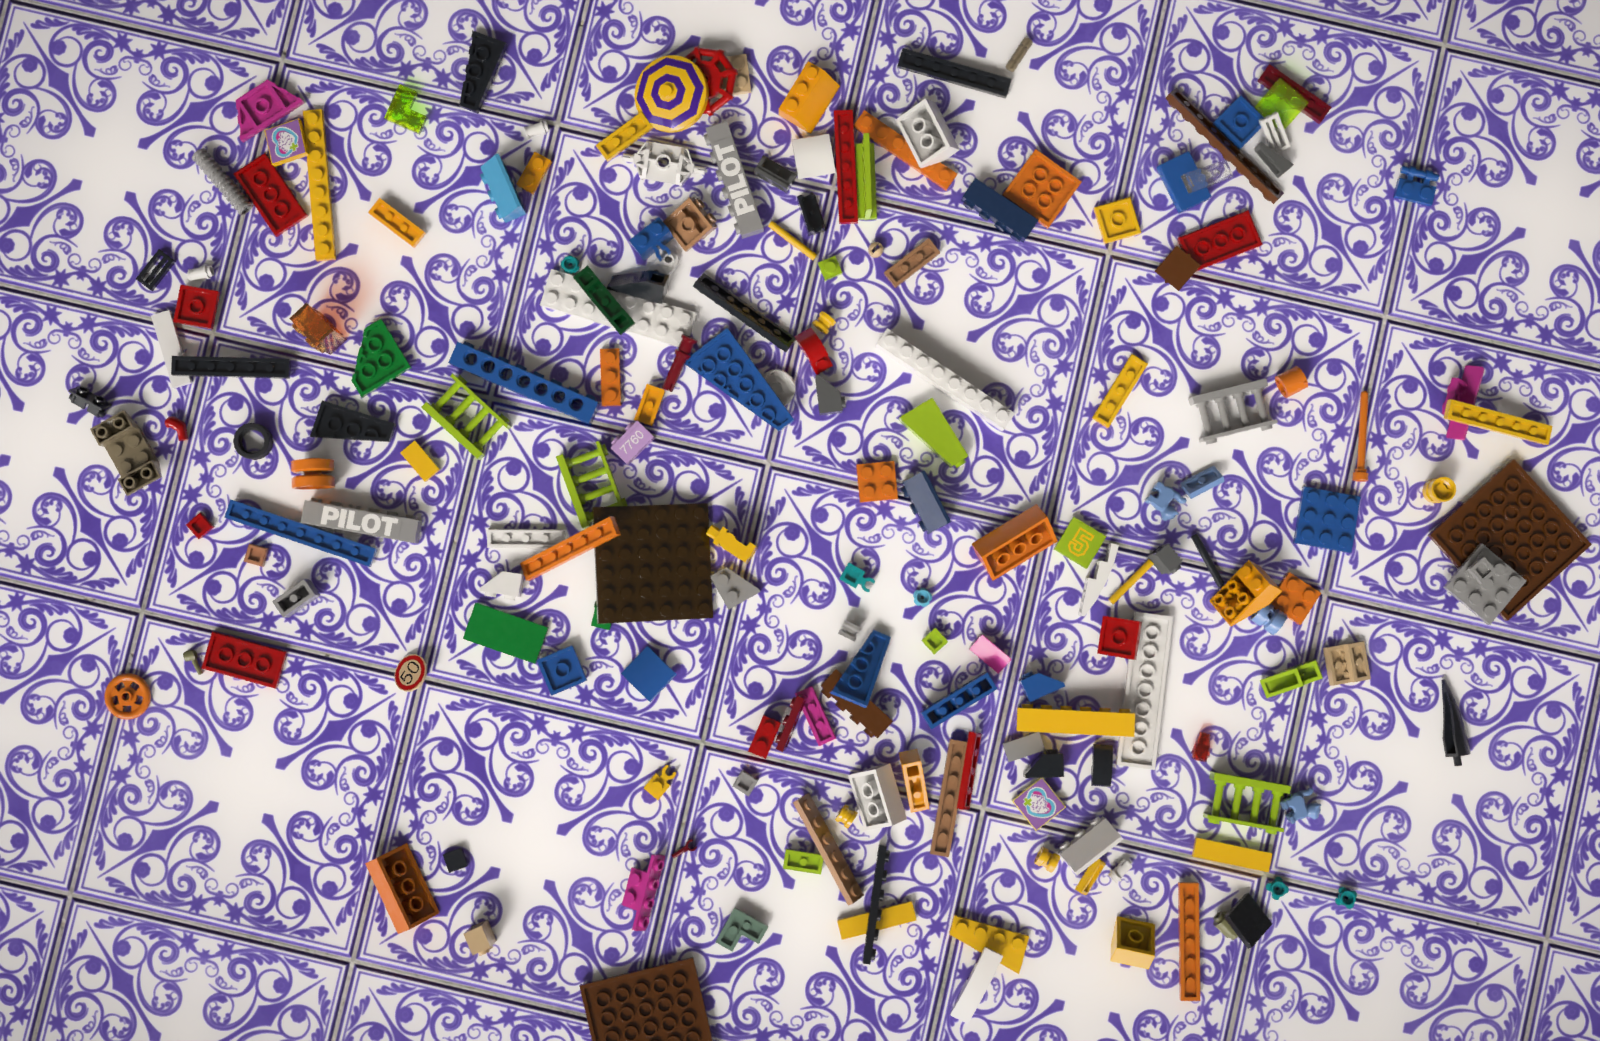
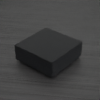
(455, 860)

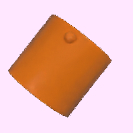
(1291, 381)

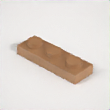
(912, 263)

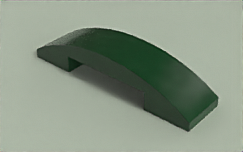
(604, 300)

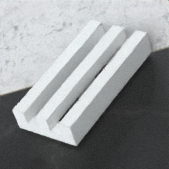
(1275, 115)

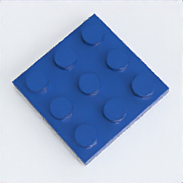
(1326, 519)

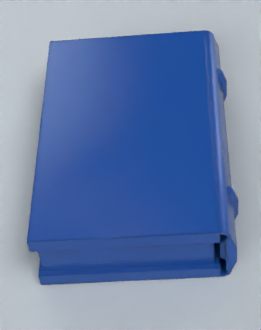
(1171, 174)

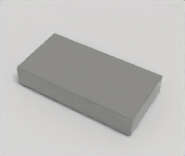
(1023, 746)

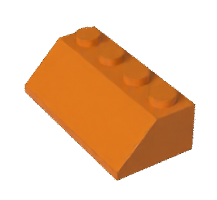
(1014, 542)
(402, 888)

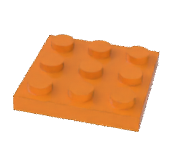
(1042, 188)

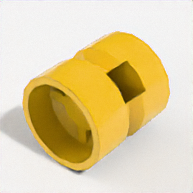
(1439, 490)

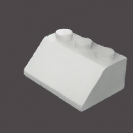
(927, 133)
(877, 797)
(1089, 845)

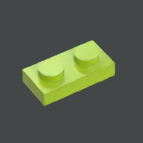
(803, 861)

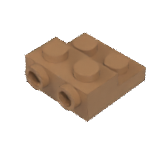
(690, 223)

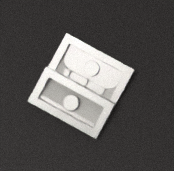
(813, 156)

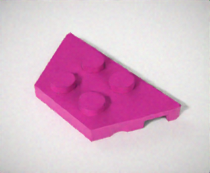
(263, 107)

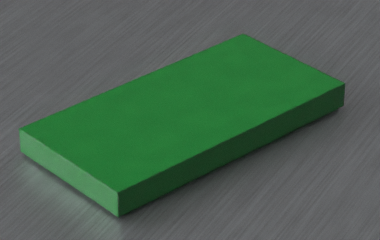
(505, 633)

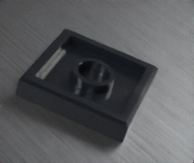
(1248, 920)

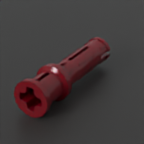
(682, 354)

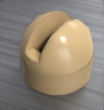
(878, 252)

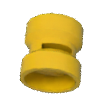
(1047, 859)

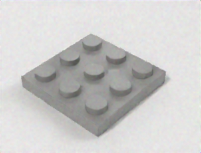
(1493, 595)

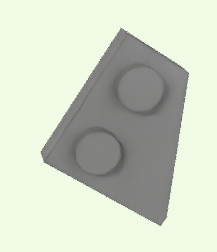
(733, 587)

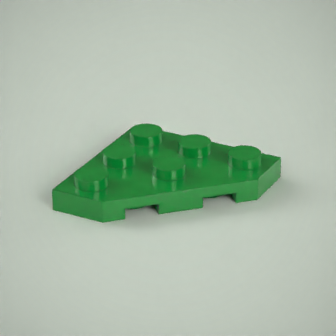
(378, 359)

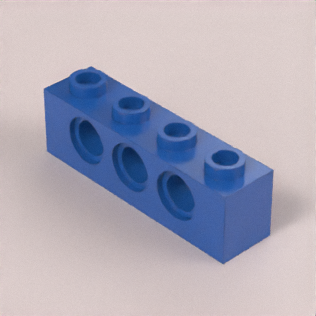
(958, 700)

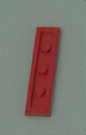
(969, 770)

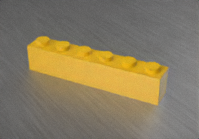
(1075, 721)

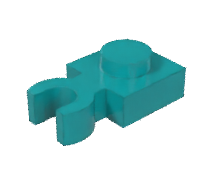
(853, 576)

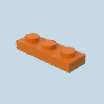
(610, 377)

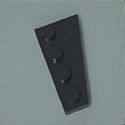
(483, 63)
(343, 423)

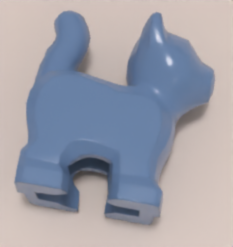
(1162, 500)
(1298, 806)

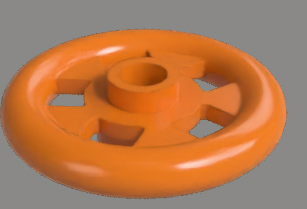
(136, 709)

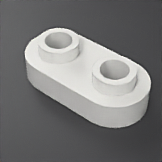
(663, 267)

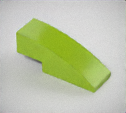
(1291, 678)

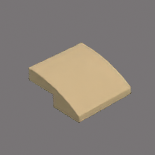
(1346, 663)

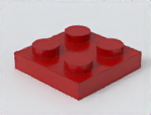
(196, 306)
(1119, 637)

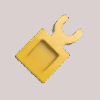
(658, 784)

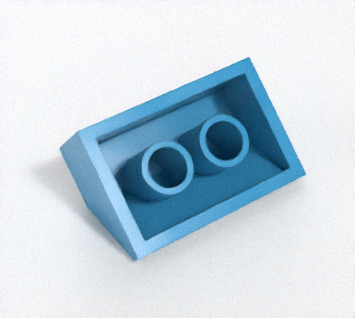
(501, 189)

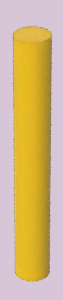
(792, 240)
(1131, 581)

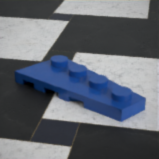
(861, 674)

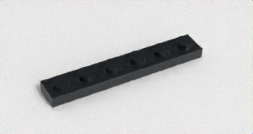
(954, 73)
(744, 312)
(231, 367)
(875, 913)

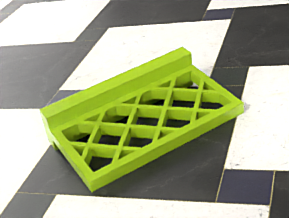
(866, 179)

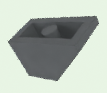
(828, 397)

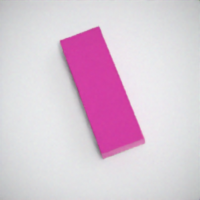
(816, 717)

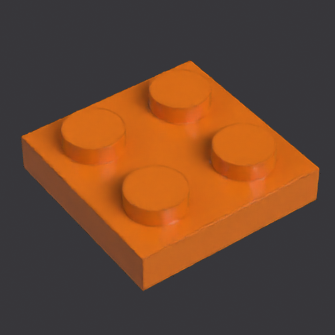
(876, 481)
(1296, 598)

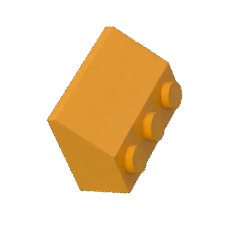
(809, 97)

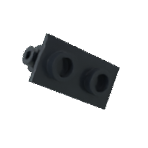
(82, 396)

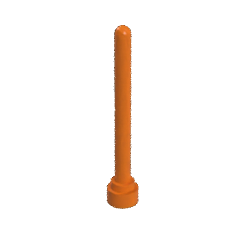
(1360, 473)

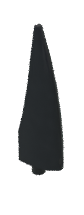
(1454, 732)

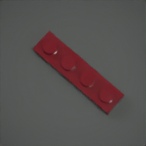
(1315, 109)

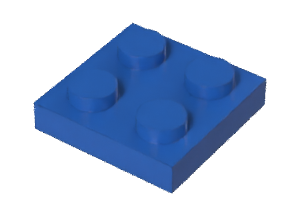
(1239, 122)
(562, 670)

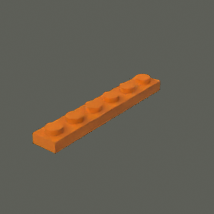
(897, 145)
(570, 548)
(1189, 941)

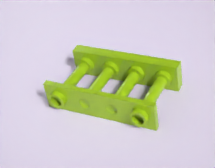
(449, 421)
(572, 482)
(1258, 788)

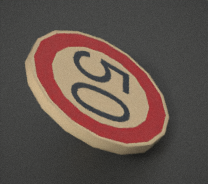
(410, 673)

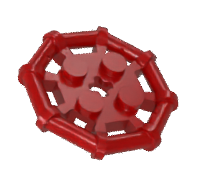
(715, 76)

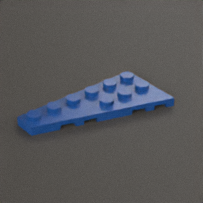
(733, 372)

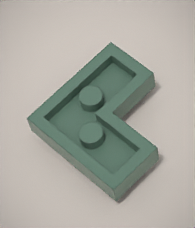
(740, 924)

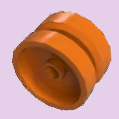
(312, 470)

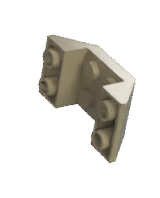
(128, 451)

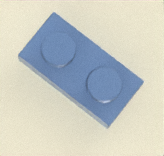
(1202, 482)

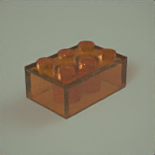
(317, 328)

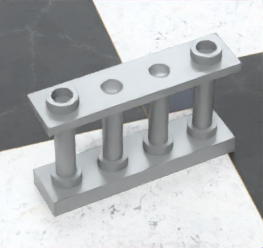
(1220, 397)

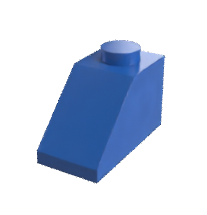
(1038, 685)

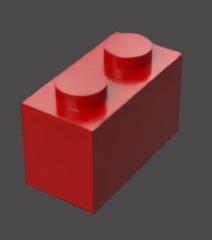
(764, 736)

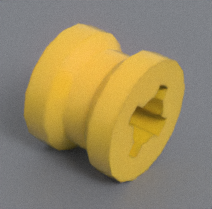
(824, 322)
(846, 816)

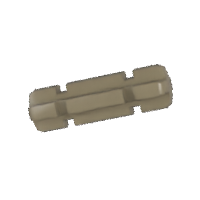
(1019, 54)

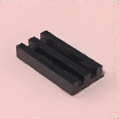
(161, 274)

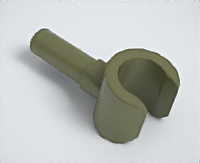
(191, 655)

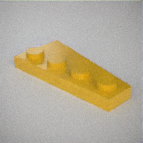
(1003, 941)

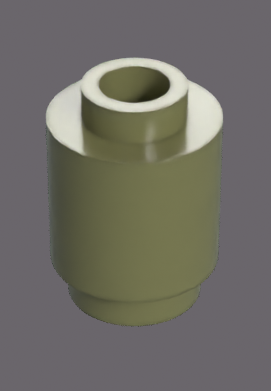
(1223, 926)

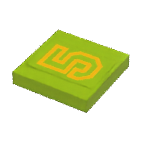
(1079, 542)

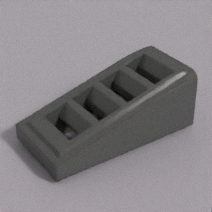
(1273, 160)

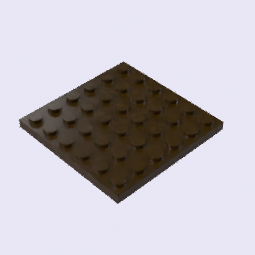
(655, 566)

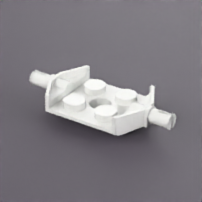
(676, 172)

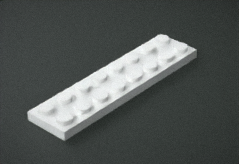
(653, 320)
(1145, 691)

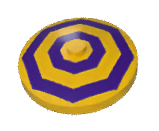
(671, 93)

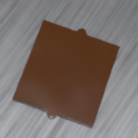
(1177, 268)

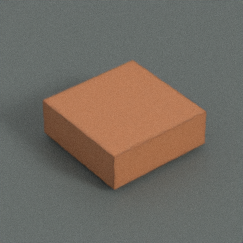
(256, 555)

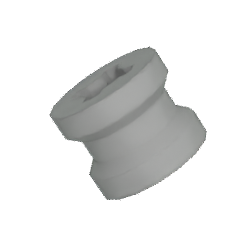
(849, 630)

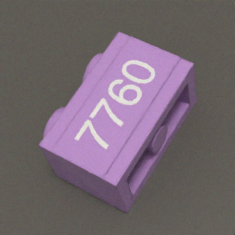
(632, 442)

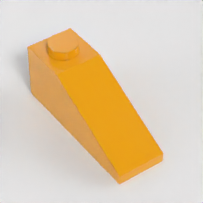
(914, 780)

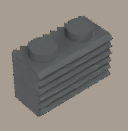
(1165, 559)

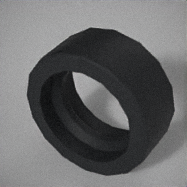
(238, 437)

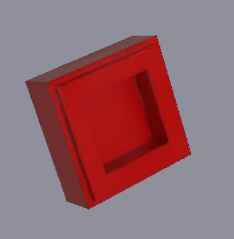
(200, 525)

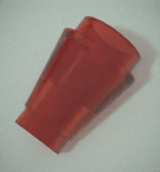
(1201, 748)

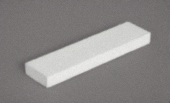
(169, 344)
(524, 538)

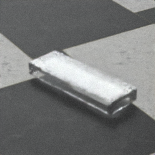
(1207, 176)

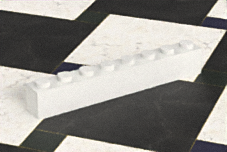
(944, 380)

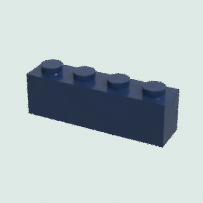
(999, 210)

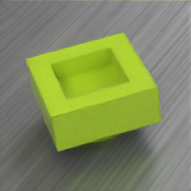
(829, 268)
(934, 641)

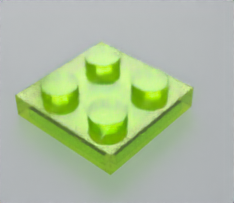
(1283, 100)

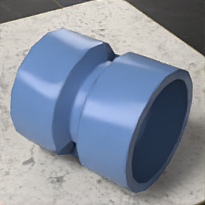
(1273, 622)

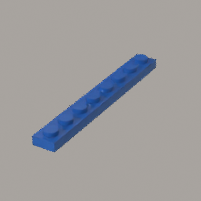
(300, 533)

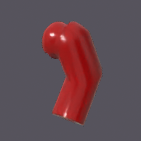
(178, 425)

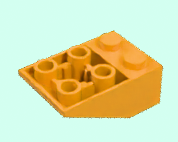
(1245, 593)

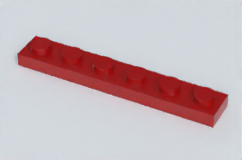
(845, 167)

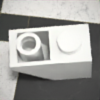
(505, 583)

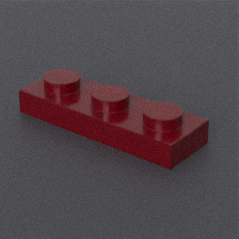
(790, 722)

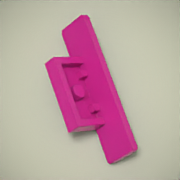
(1463, 391)
(642, 890)

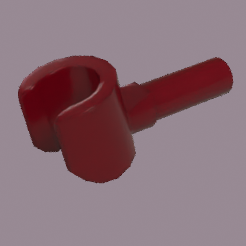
(684, 849)

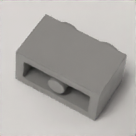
(296, 598)

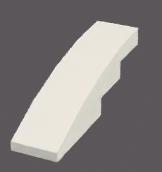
(1094, 586)
(976, 985)

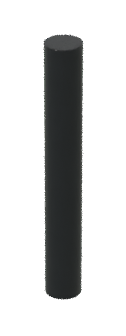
(1207, 560)

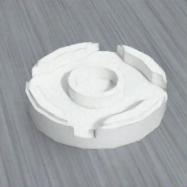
(782, 384)

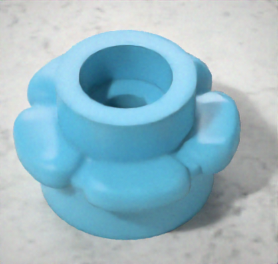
(917, 597)

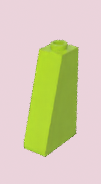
(935, 432)

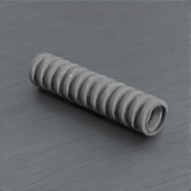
(222, 181)

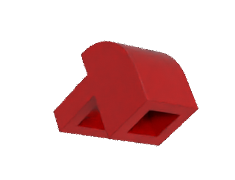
(814, 350)

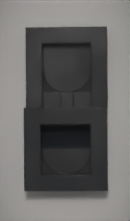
(1101, 765)

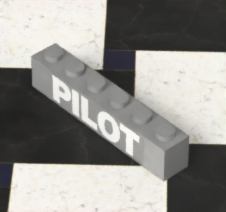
(734, 180)
(361, 521)

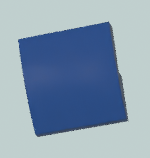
(648, 674)

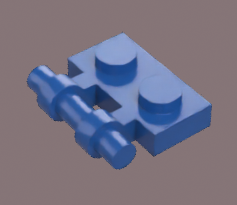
(1413, 191)

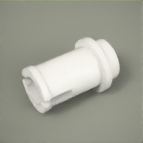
(537, 129)
(202, 272)
(1120, 870)

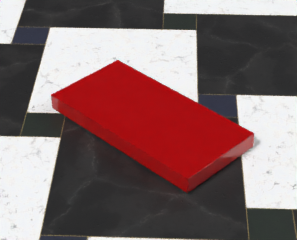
(270, 195)
(1221, 240)
(244, 659)

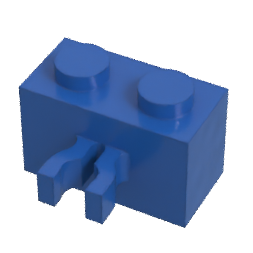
(652, 239)

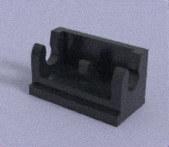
(811, 214)

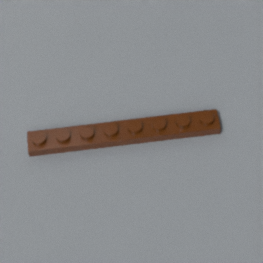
(1223, 144)

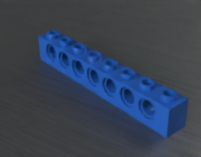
(460, 360)

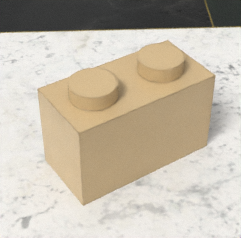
(480, 938)

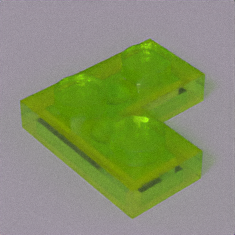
(401, 113)

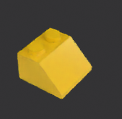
(1133, 942)

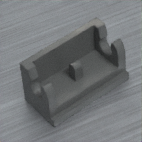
(775, 174)

